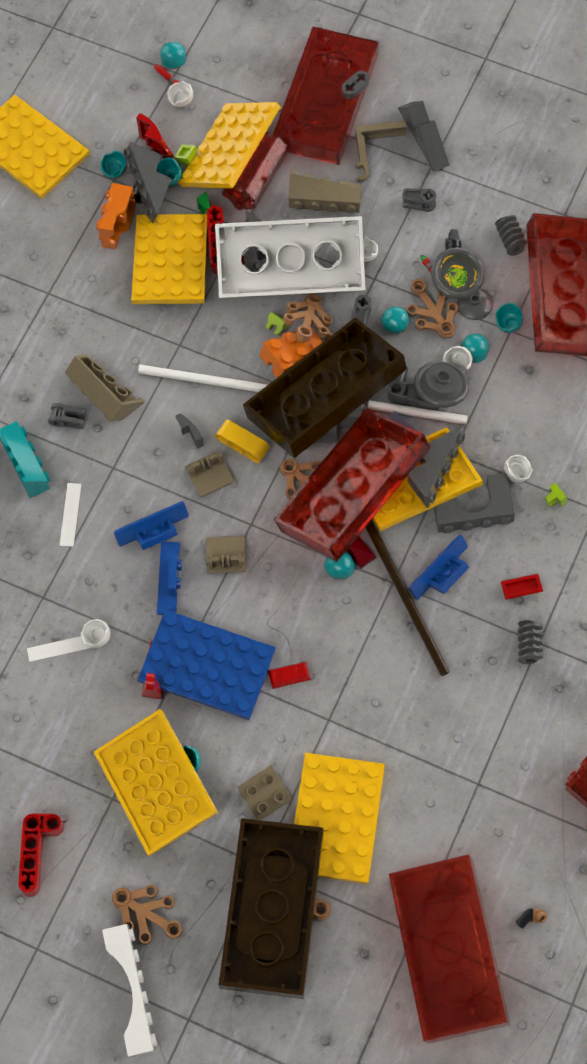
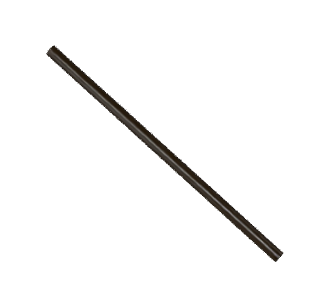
(407, 599)

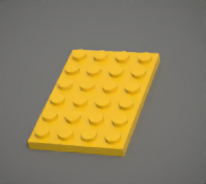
(229, 145)
(36, 148)
(170, 259)
(406, 504)
(155, 782)
(345, 802)

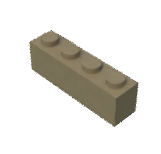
(323, 194)
(102, 388)

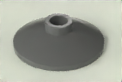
(478, 309)

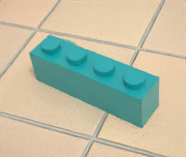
(23, 459)

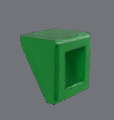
(203, 203)

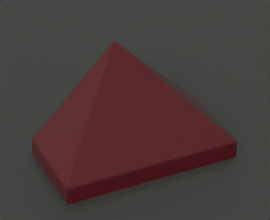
(360, 553)

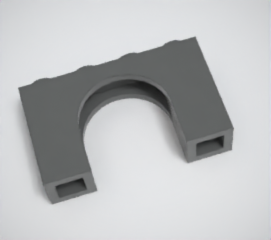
(499, 510)

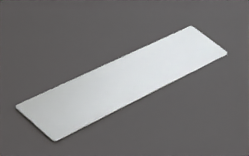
(70, 514)
(56, 648)

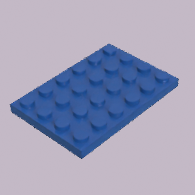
(207, 664)

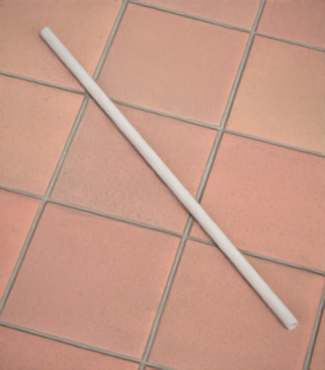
(256, 387)

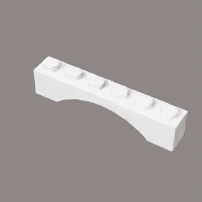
(138, 1034)

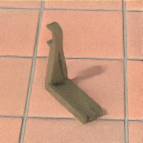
(375, 131)

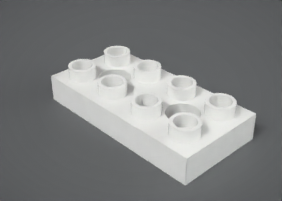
(290, 257)

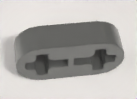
(357, 86)

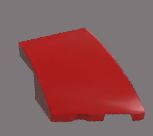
(152, 136)

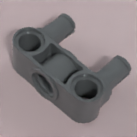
(407, 394)

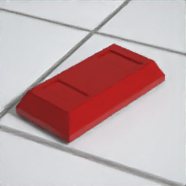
(521, 586)
(289, 675)

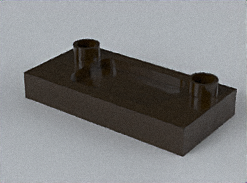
(325, 387)
(271, 908)

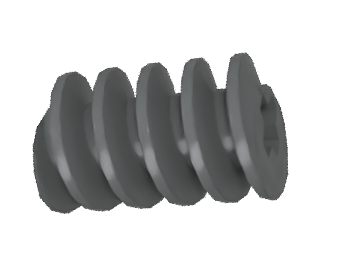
(511, 234)
(528, 642)

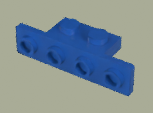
(152, 528)
(443, 570)
(169, 577)

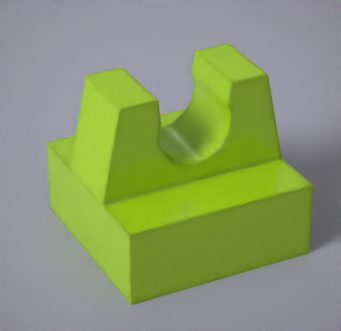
(186, 154)
(276, 319)
(556, 496)

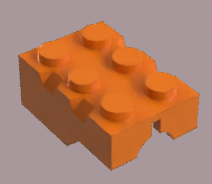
(116, 214)
(287, 351)

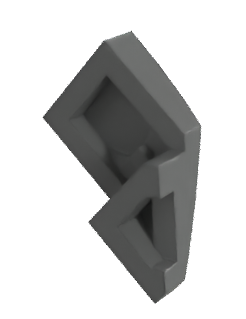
(188, 427)

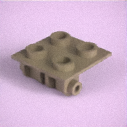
(209, 473)
(225, 554)
(264, 793)

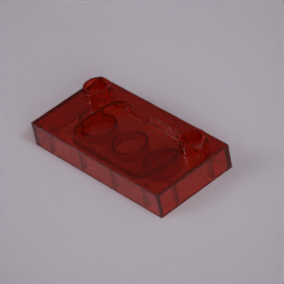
(315, 114)
(558, 283)
(352, 484)
(448, 949)

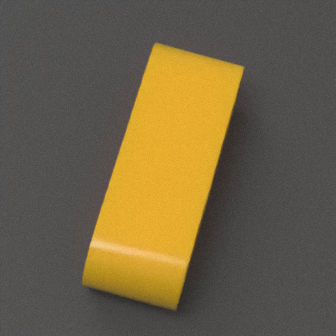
(242, 441)

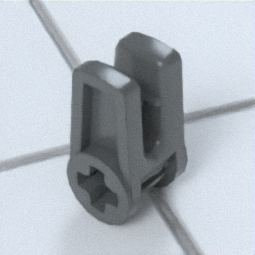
(418, 199)
(360, 312)
(65, 414)

